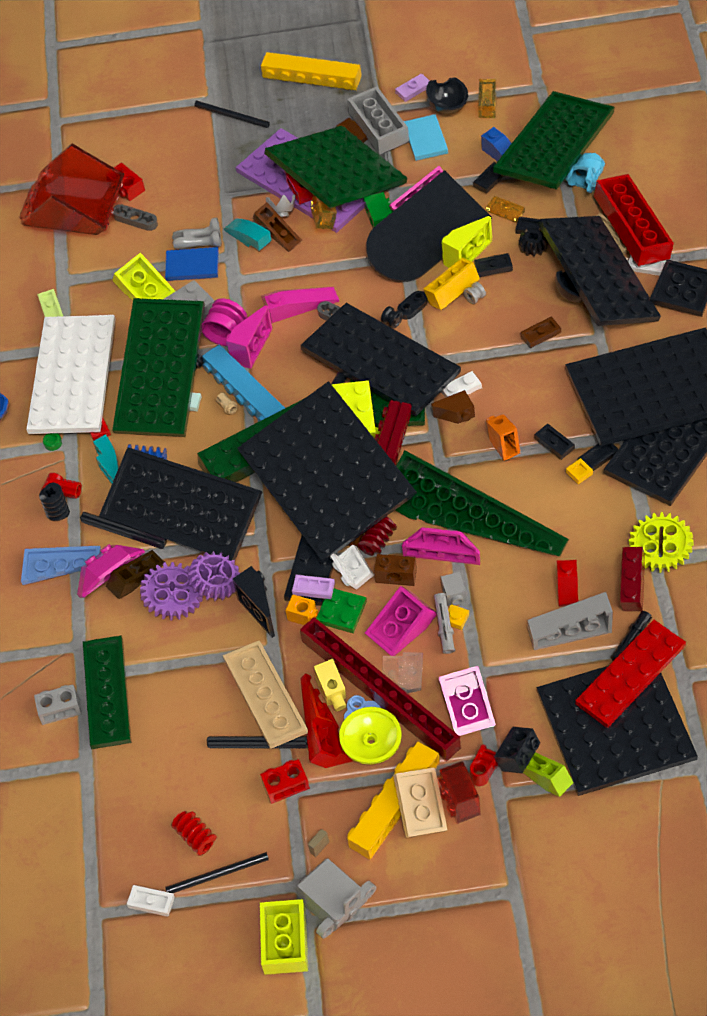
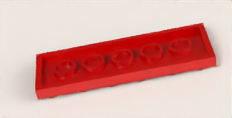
(630, 673)

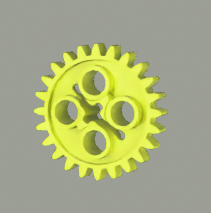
(680, 541)

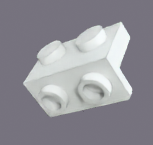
(352, 567)

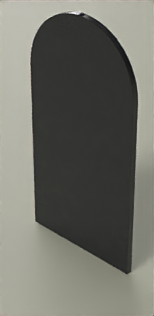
(411, 236)

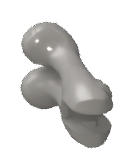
(198, 237)

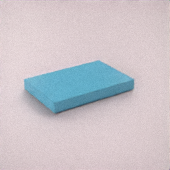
(426, 137)

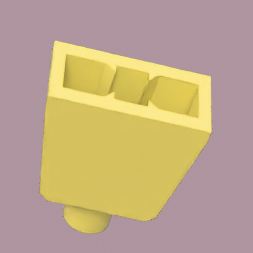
(330, 684)

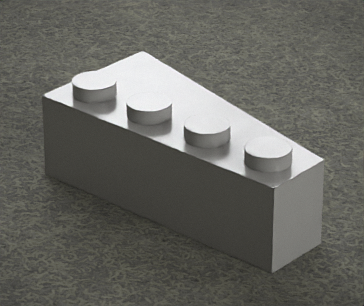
(572, 623)

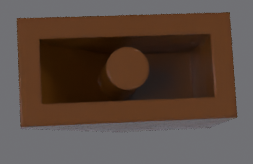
(454, 408)

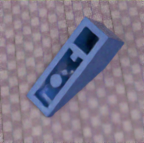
(495, 143)

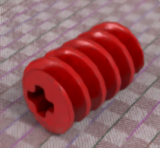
(193, 832)

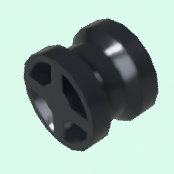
(391, 317)

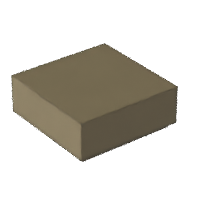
(318, 842)

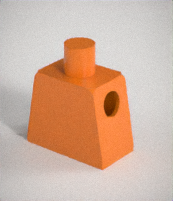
(500, 429)

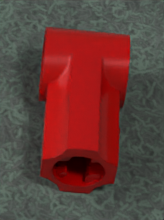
(70, 488)

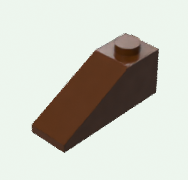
(278, 228)

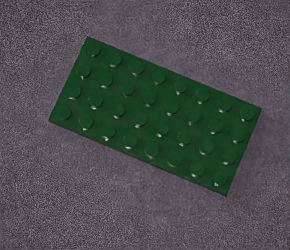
(554, 140)
(159, 367)

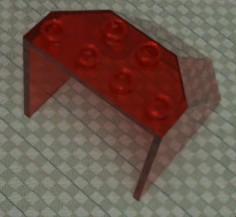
(73, 194)

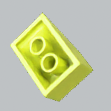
(467, 241)
(141, 280)

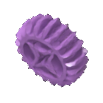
(216, 576)

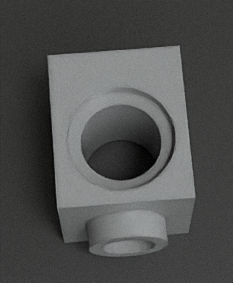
(454, 589)

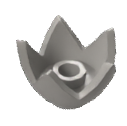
(283, 206)

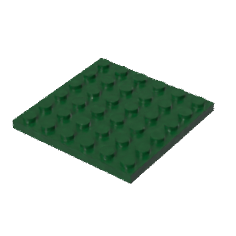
(335, 166)

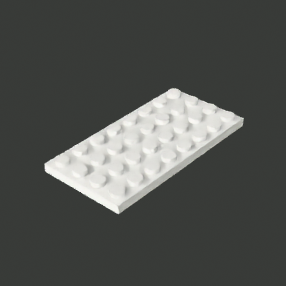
(71, 374)

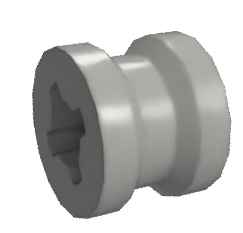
(474, 292)

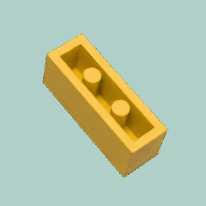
(451, 283)

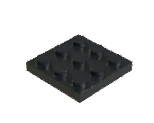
(681, 288)

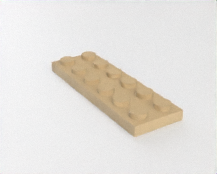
(265, 694)

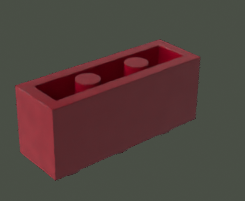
(632, 579)

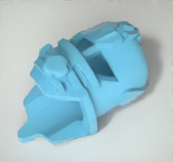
(590, 167)

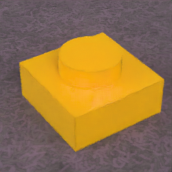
(579, 471)
(458, 616)

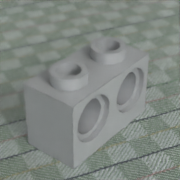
(58, 709)

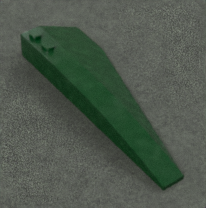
(461, 507)

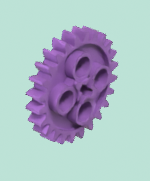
(170, 591)

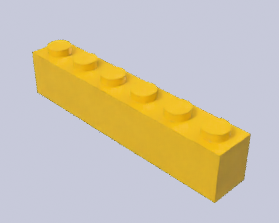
(311, 71)
(385, 810)

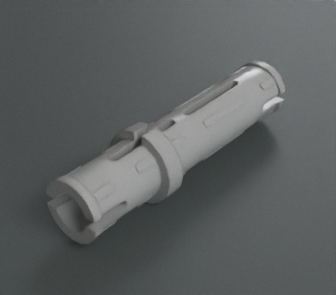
(445, 630)

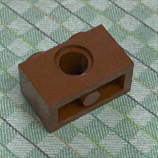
(395, 570)

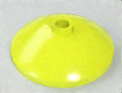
(368, 725)

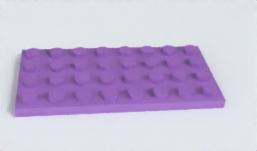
(271, 177)

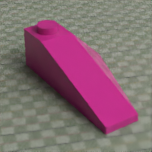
(293, 302)

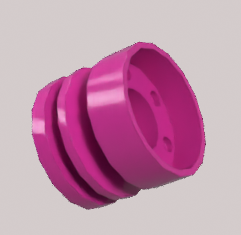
(221, 320)

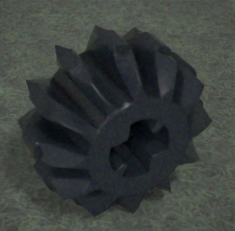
(533, 242)

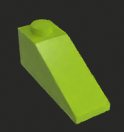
(548, 774)

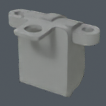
(332, 896)

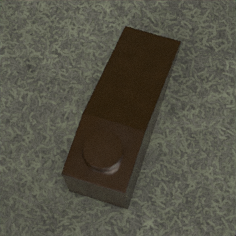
(129, 576)

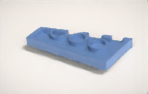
(54, 562)

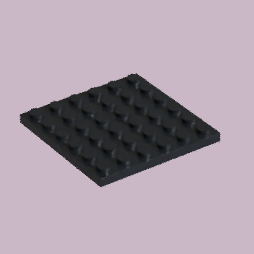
(637, 744)

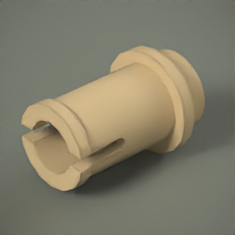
(229, 406)

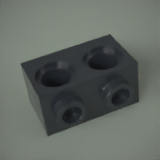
(517, 749)

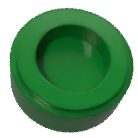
(52, 441)

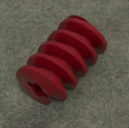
(377, 536)

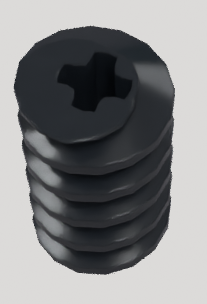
(54, 502)

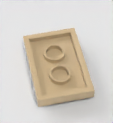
(420, 802)

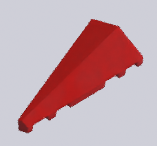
(322, 729)

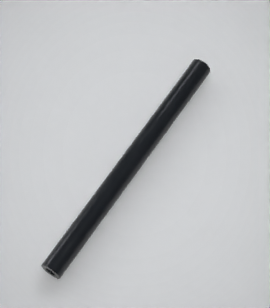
(232, 114)
(217, 873)

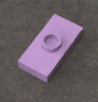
(412, 87)
(313, 586)

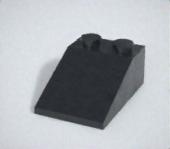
(252, 595)

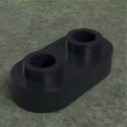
(414, 304)

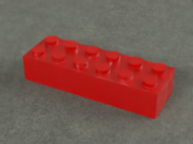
(633, 220)

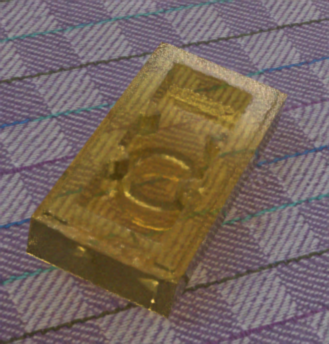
(505, 209)

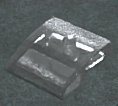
(404, 670)

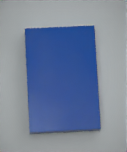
(192, 264)

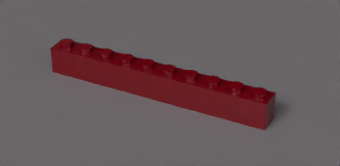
(381, 689)

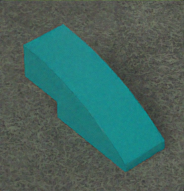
(249, 233)
(107, 457)

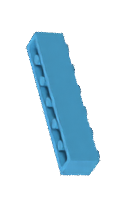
(240, 383)

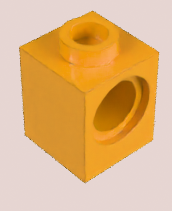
(298, 604)

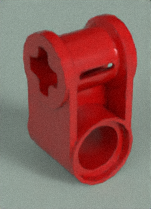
(484, 763)

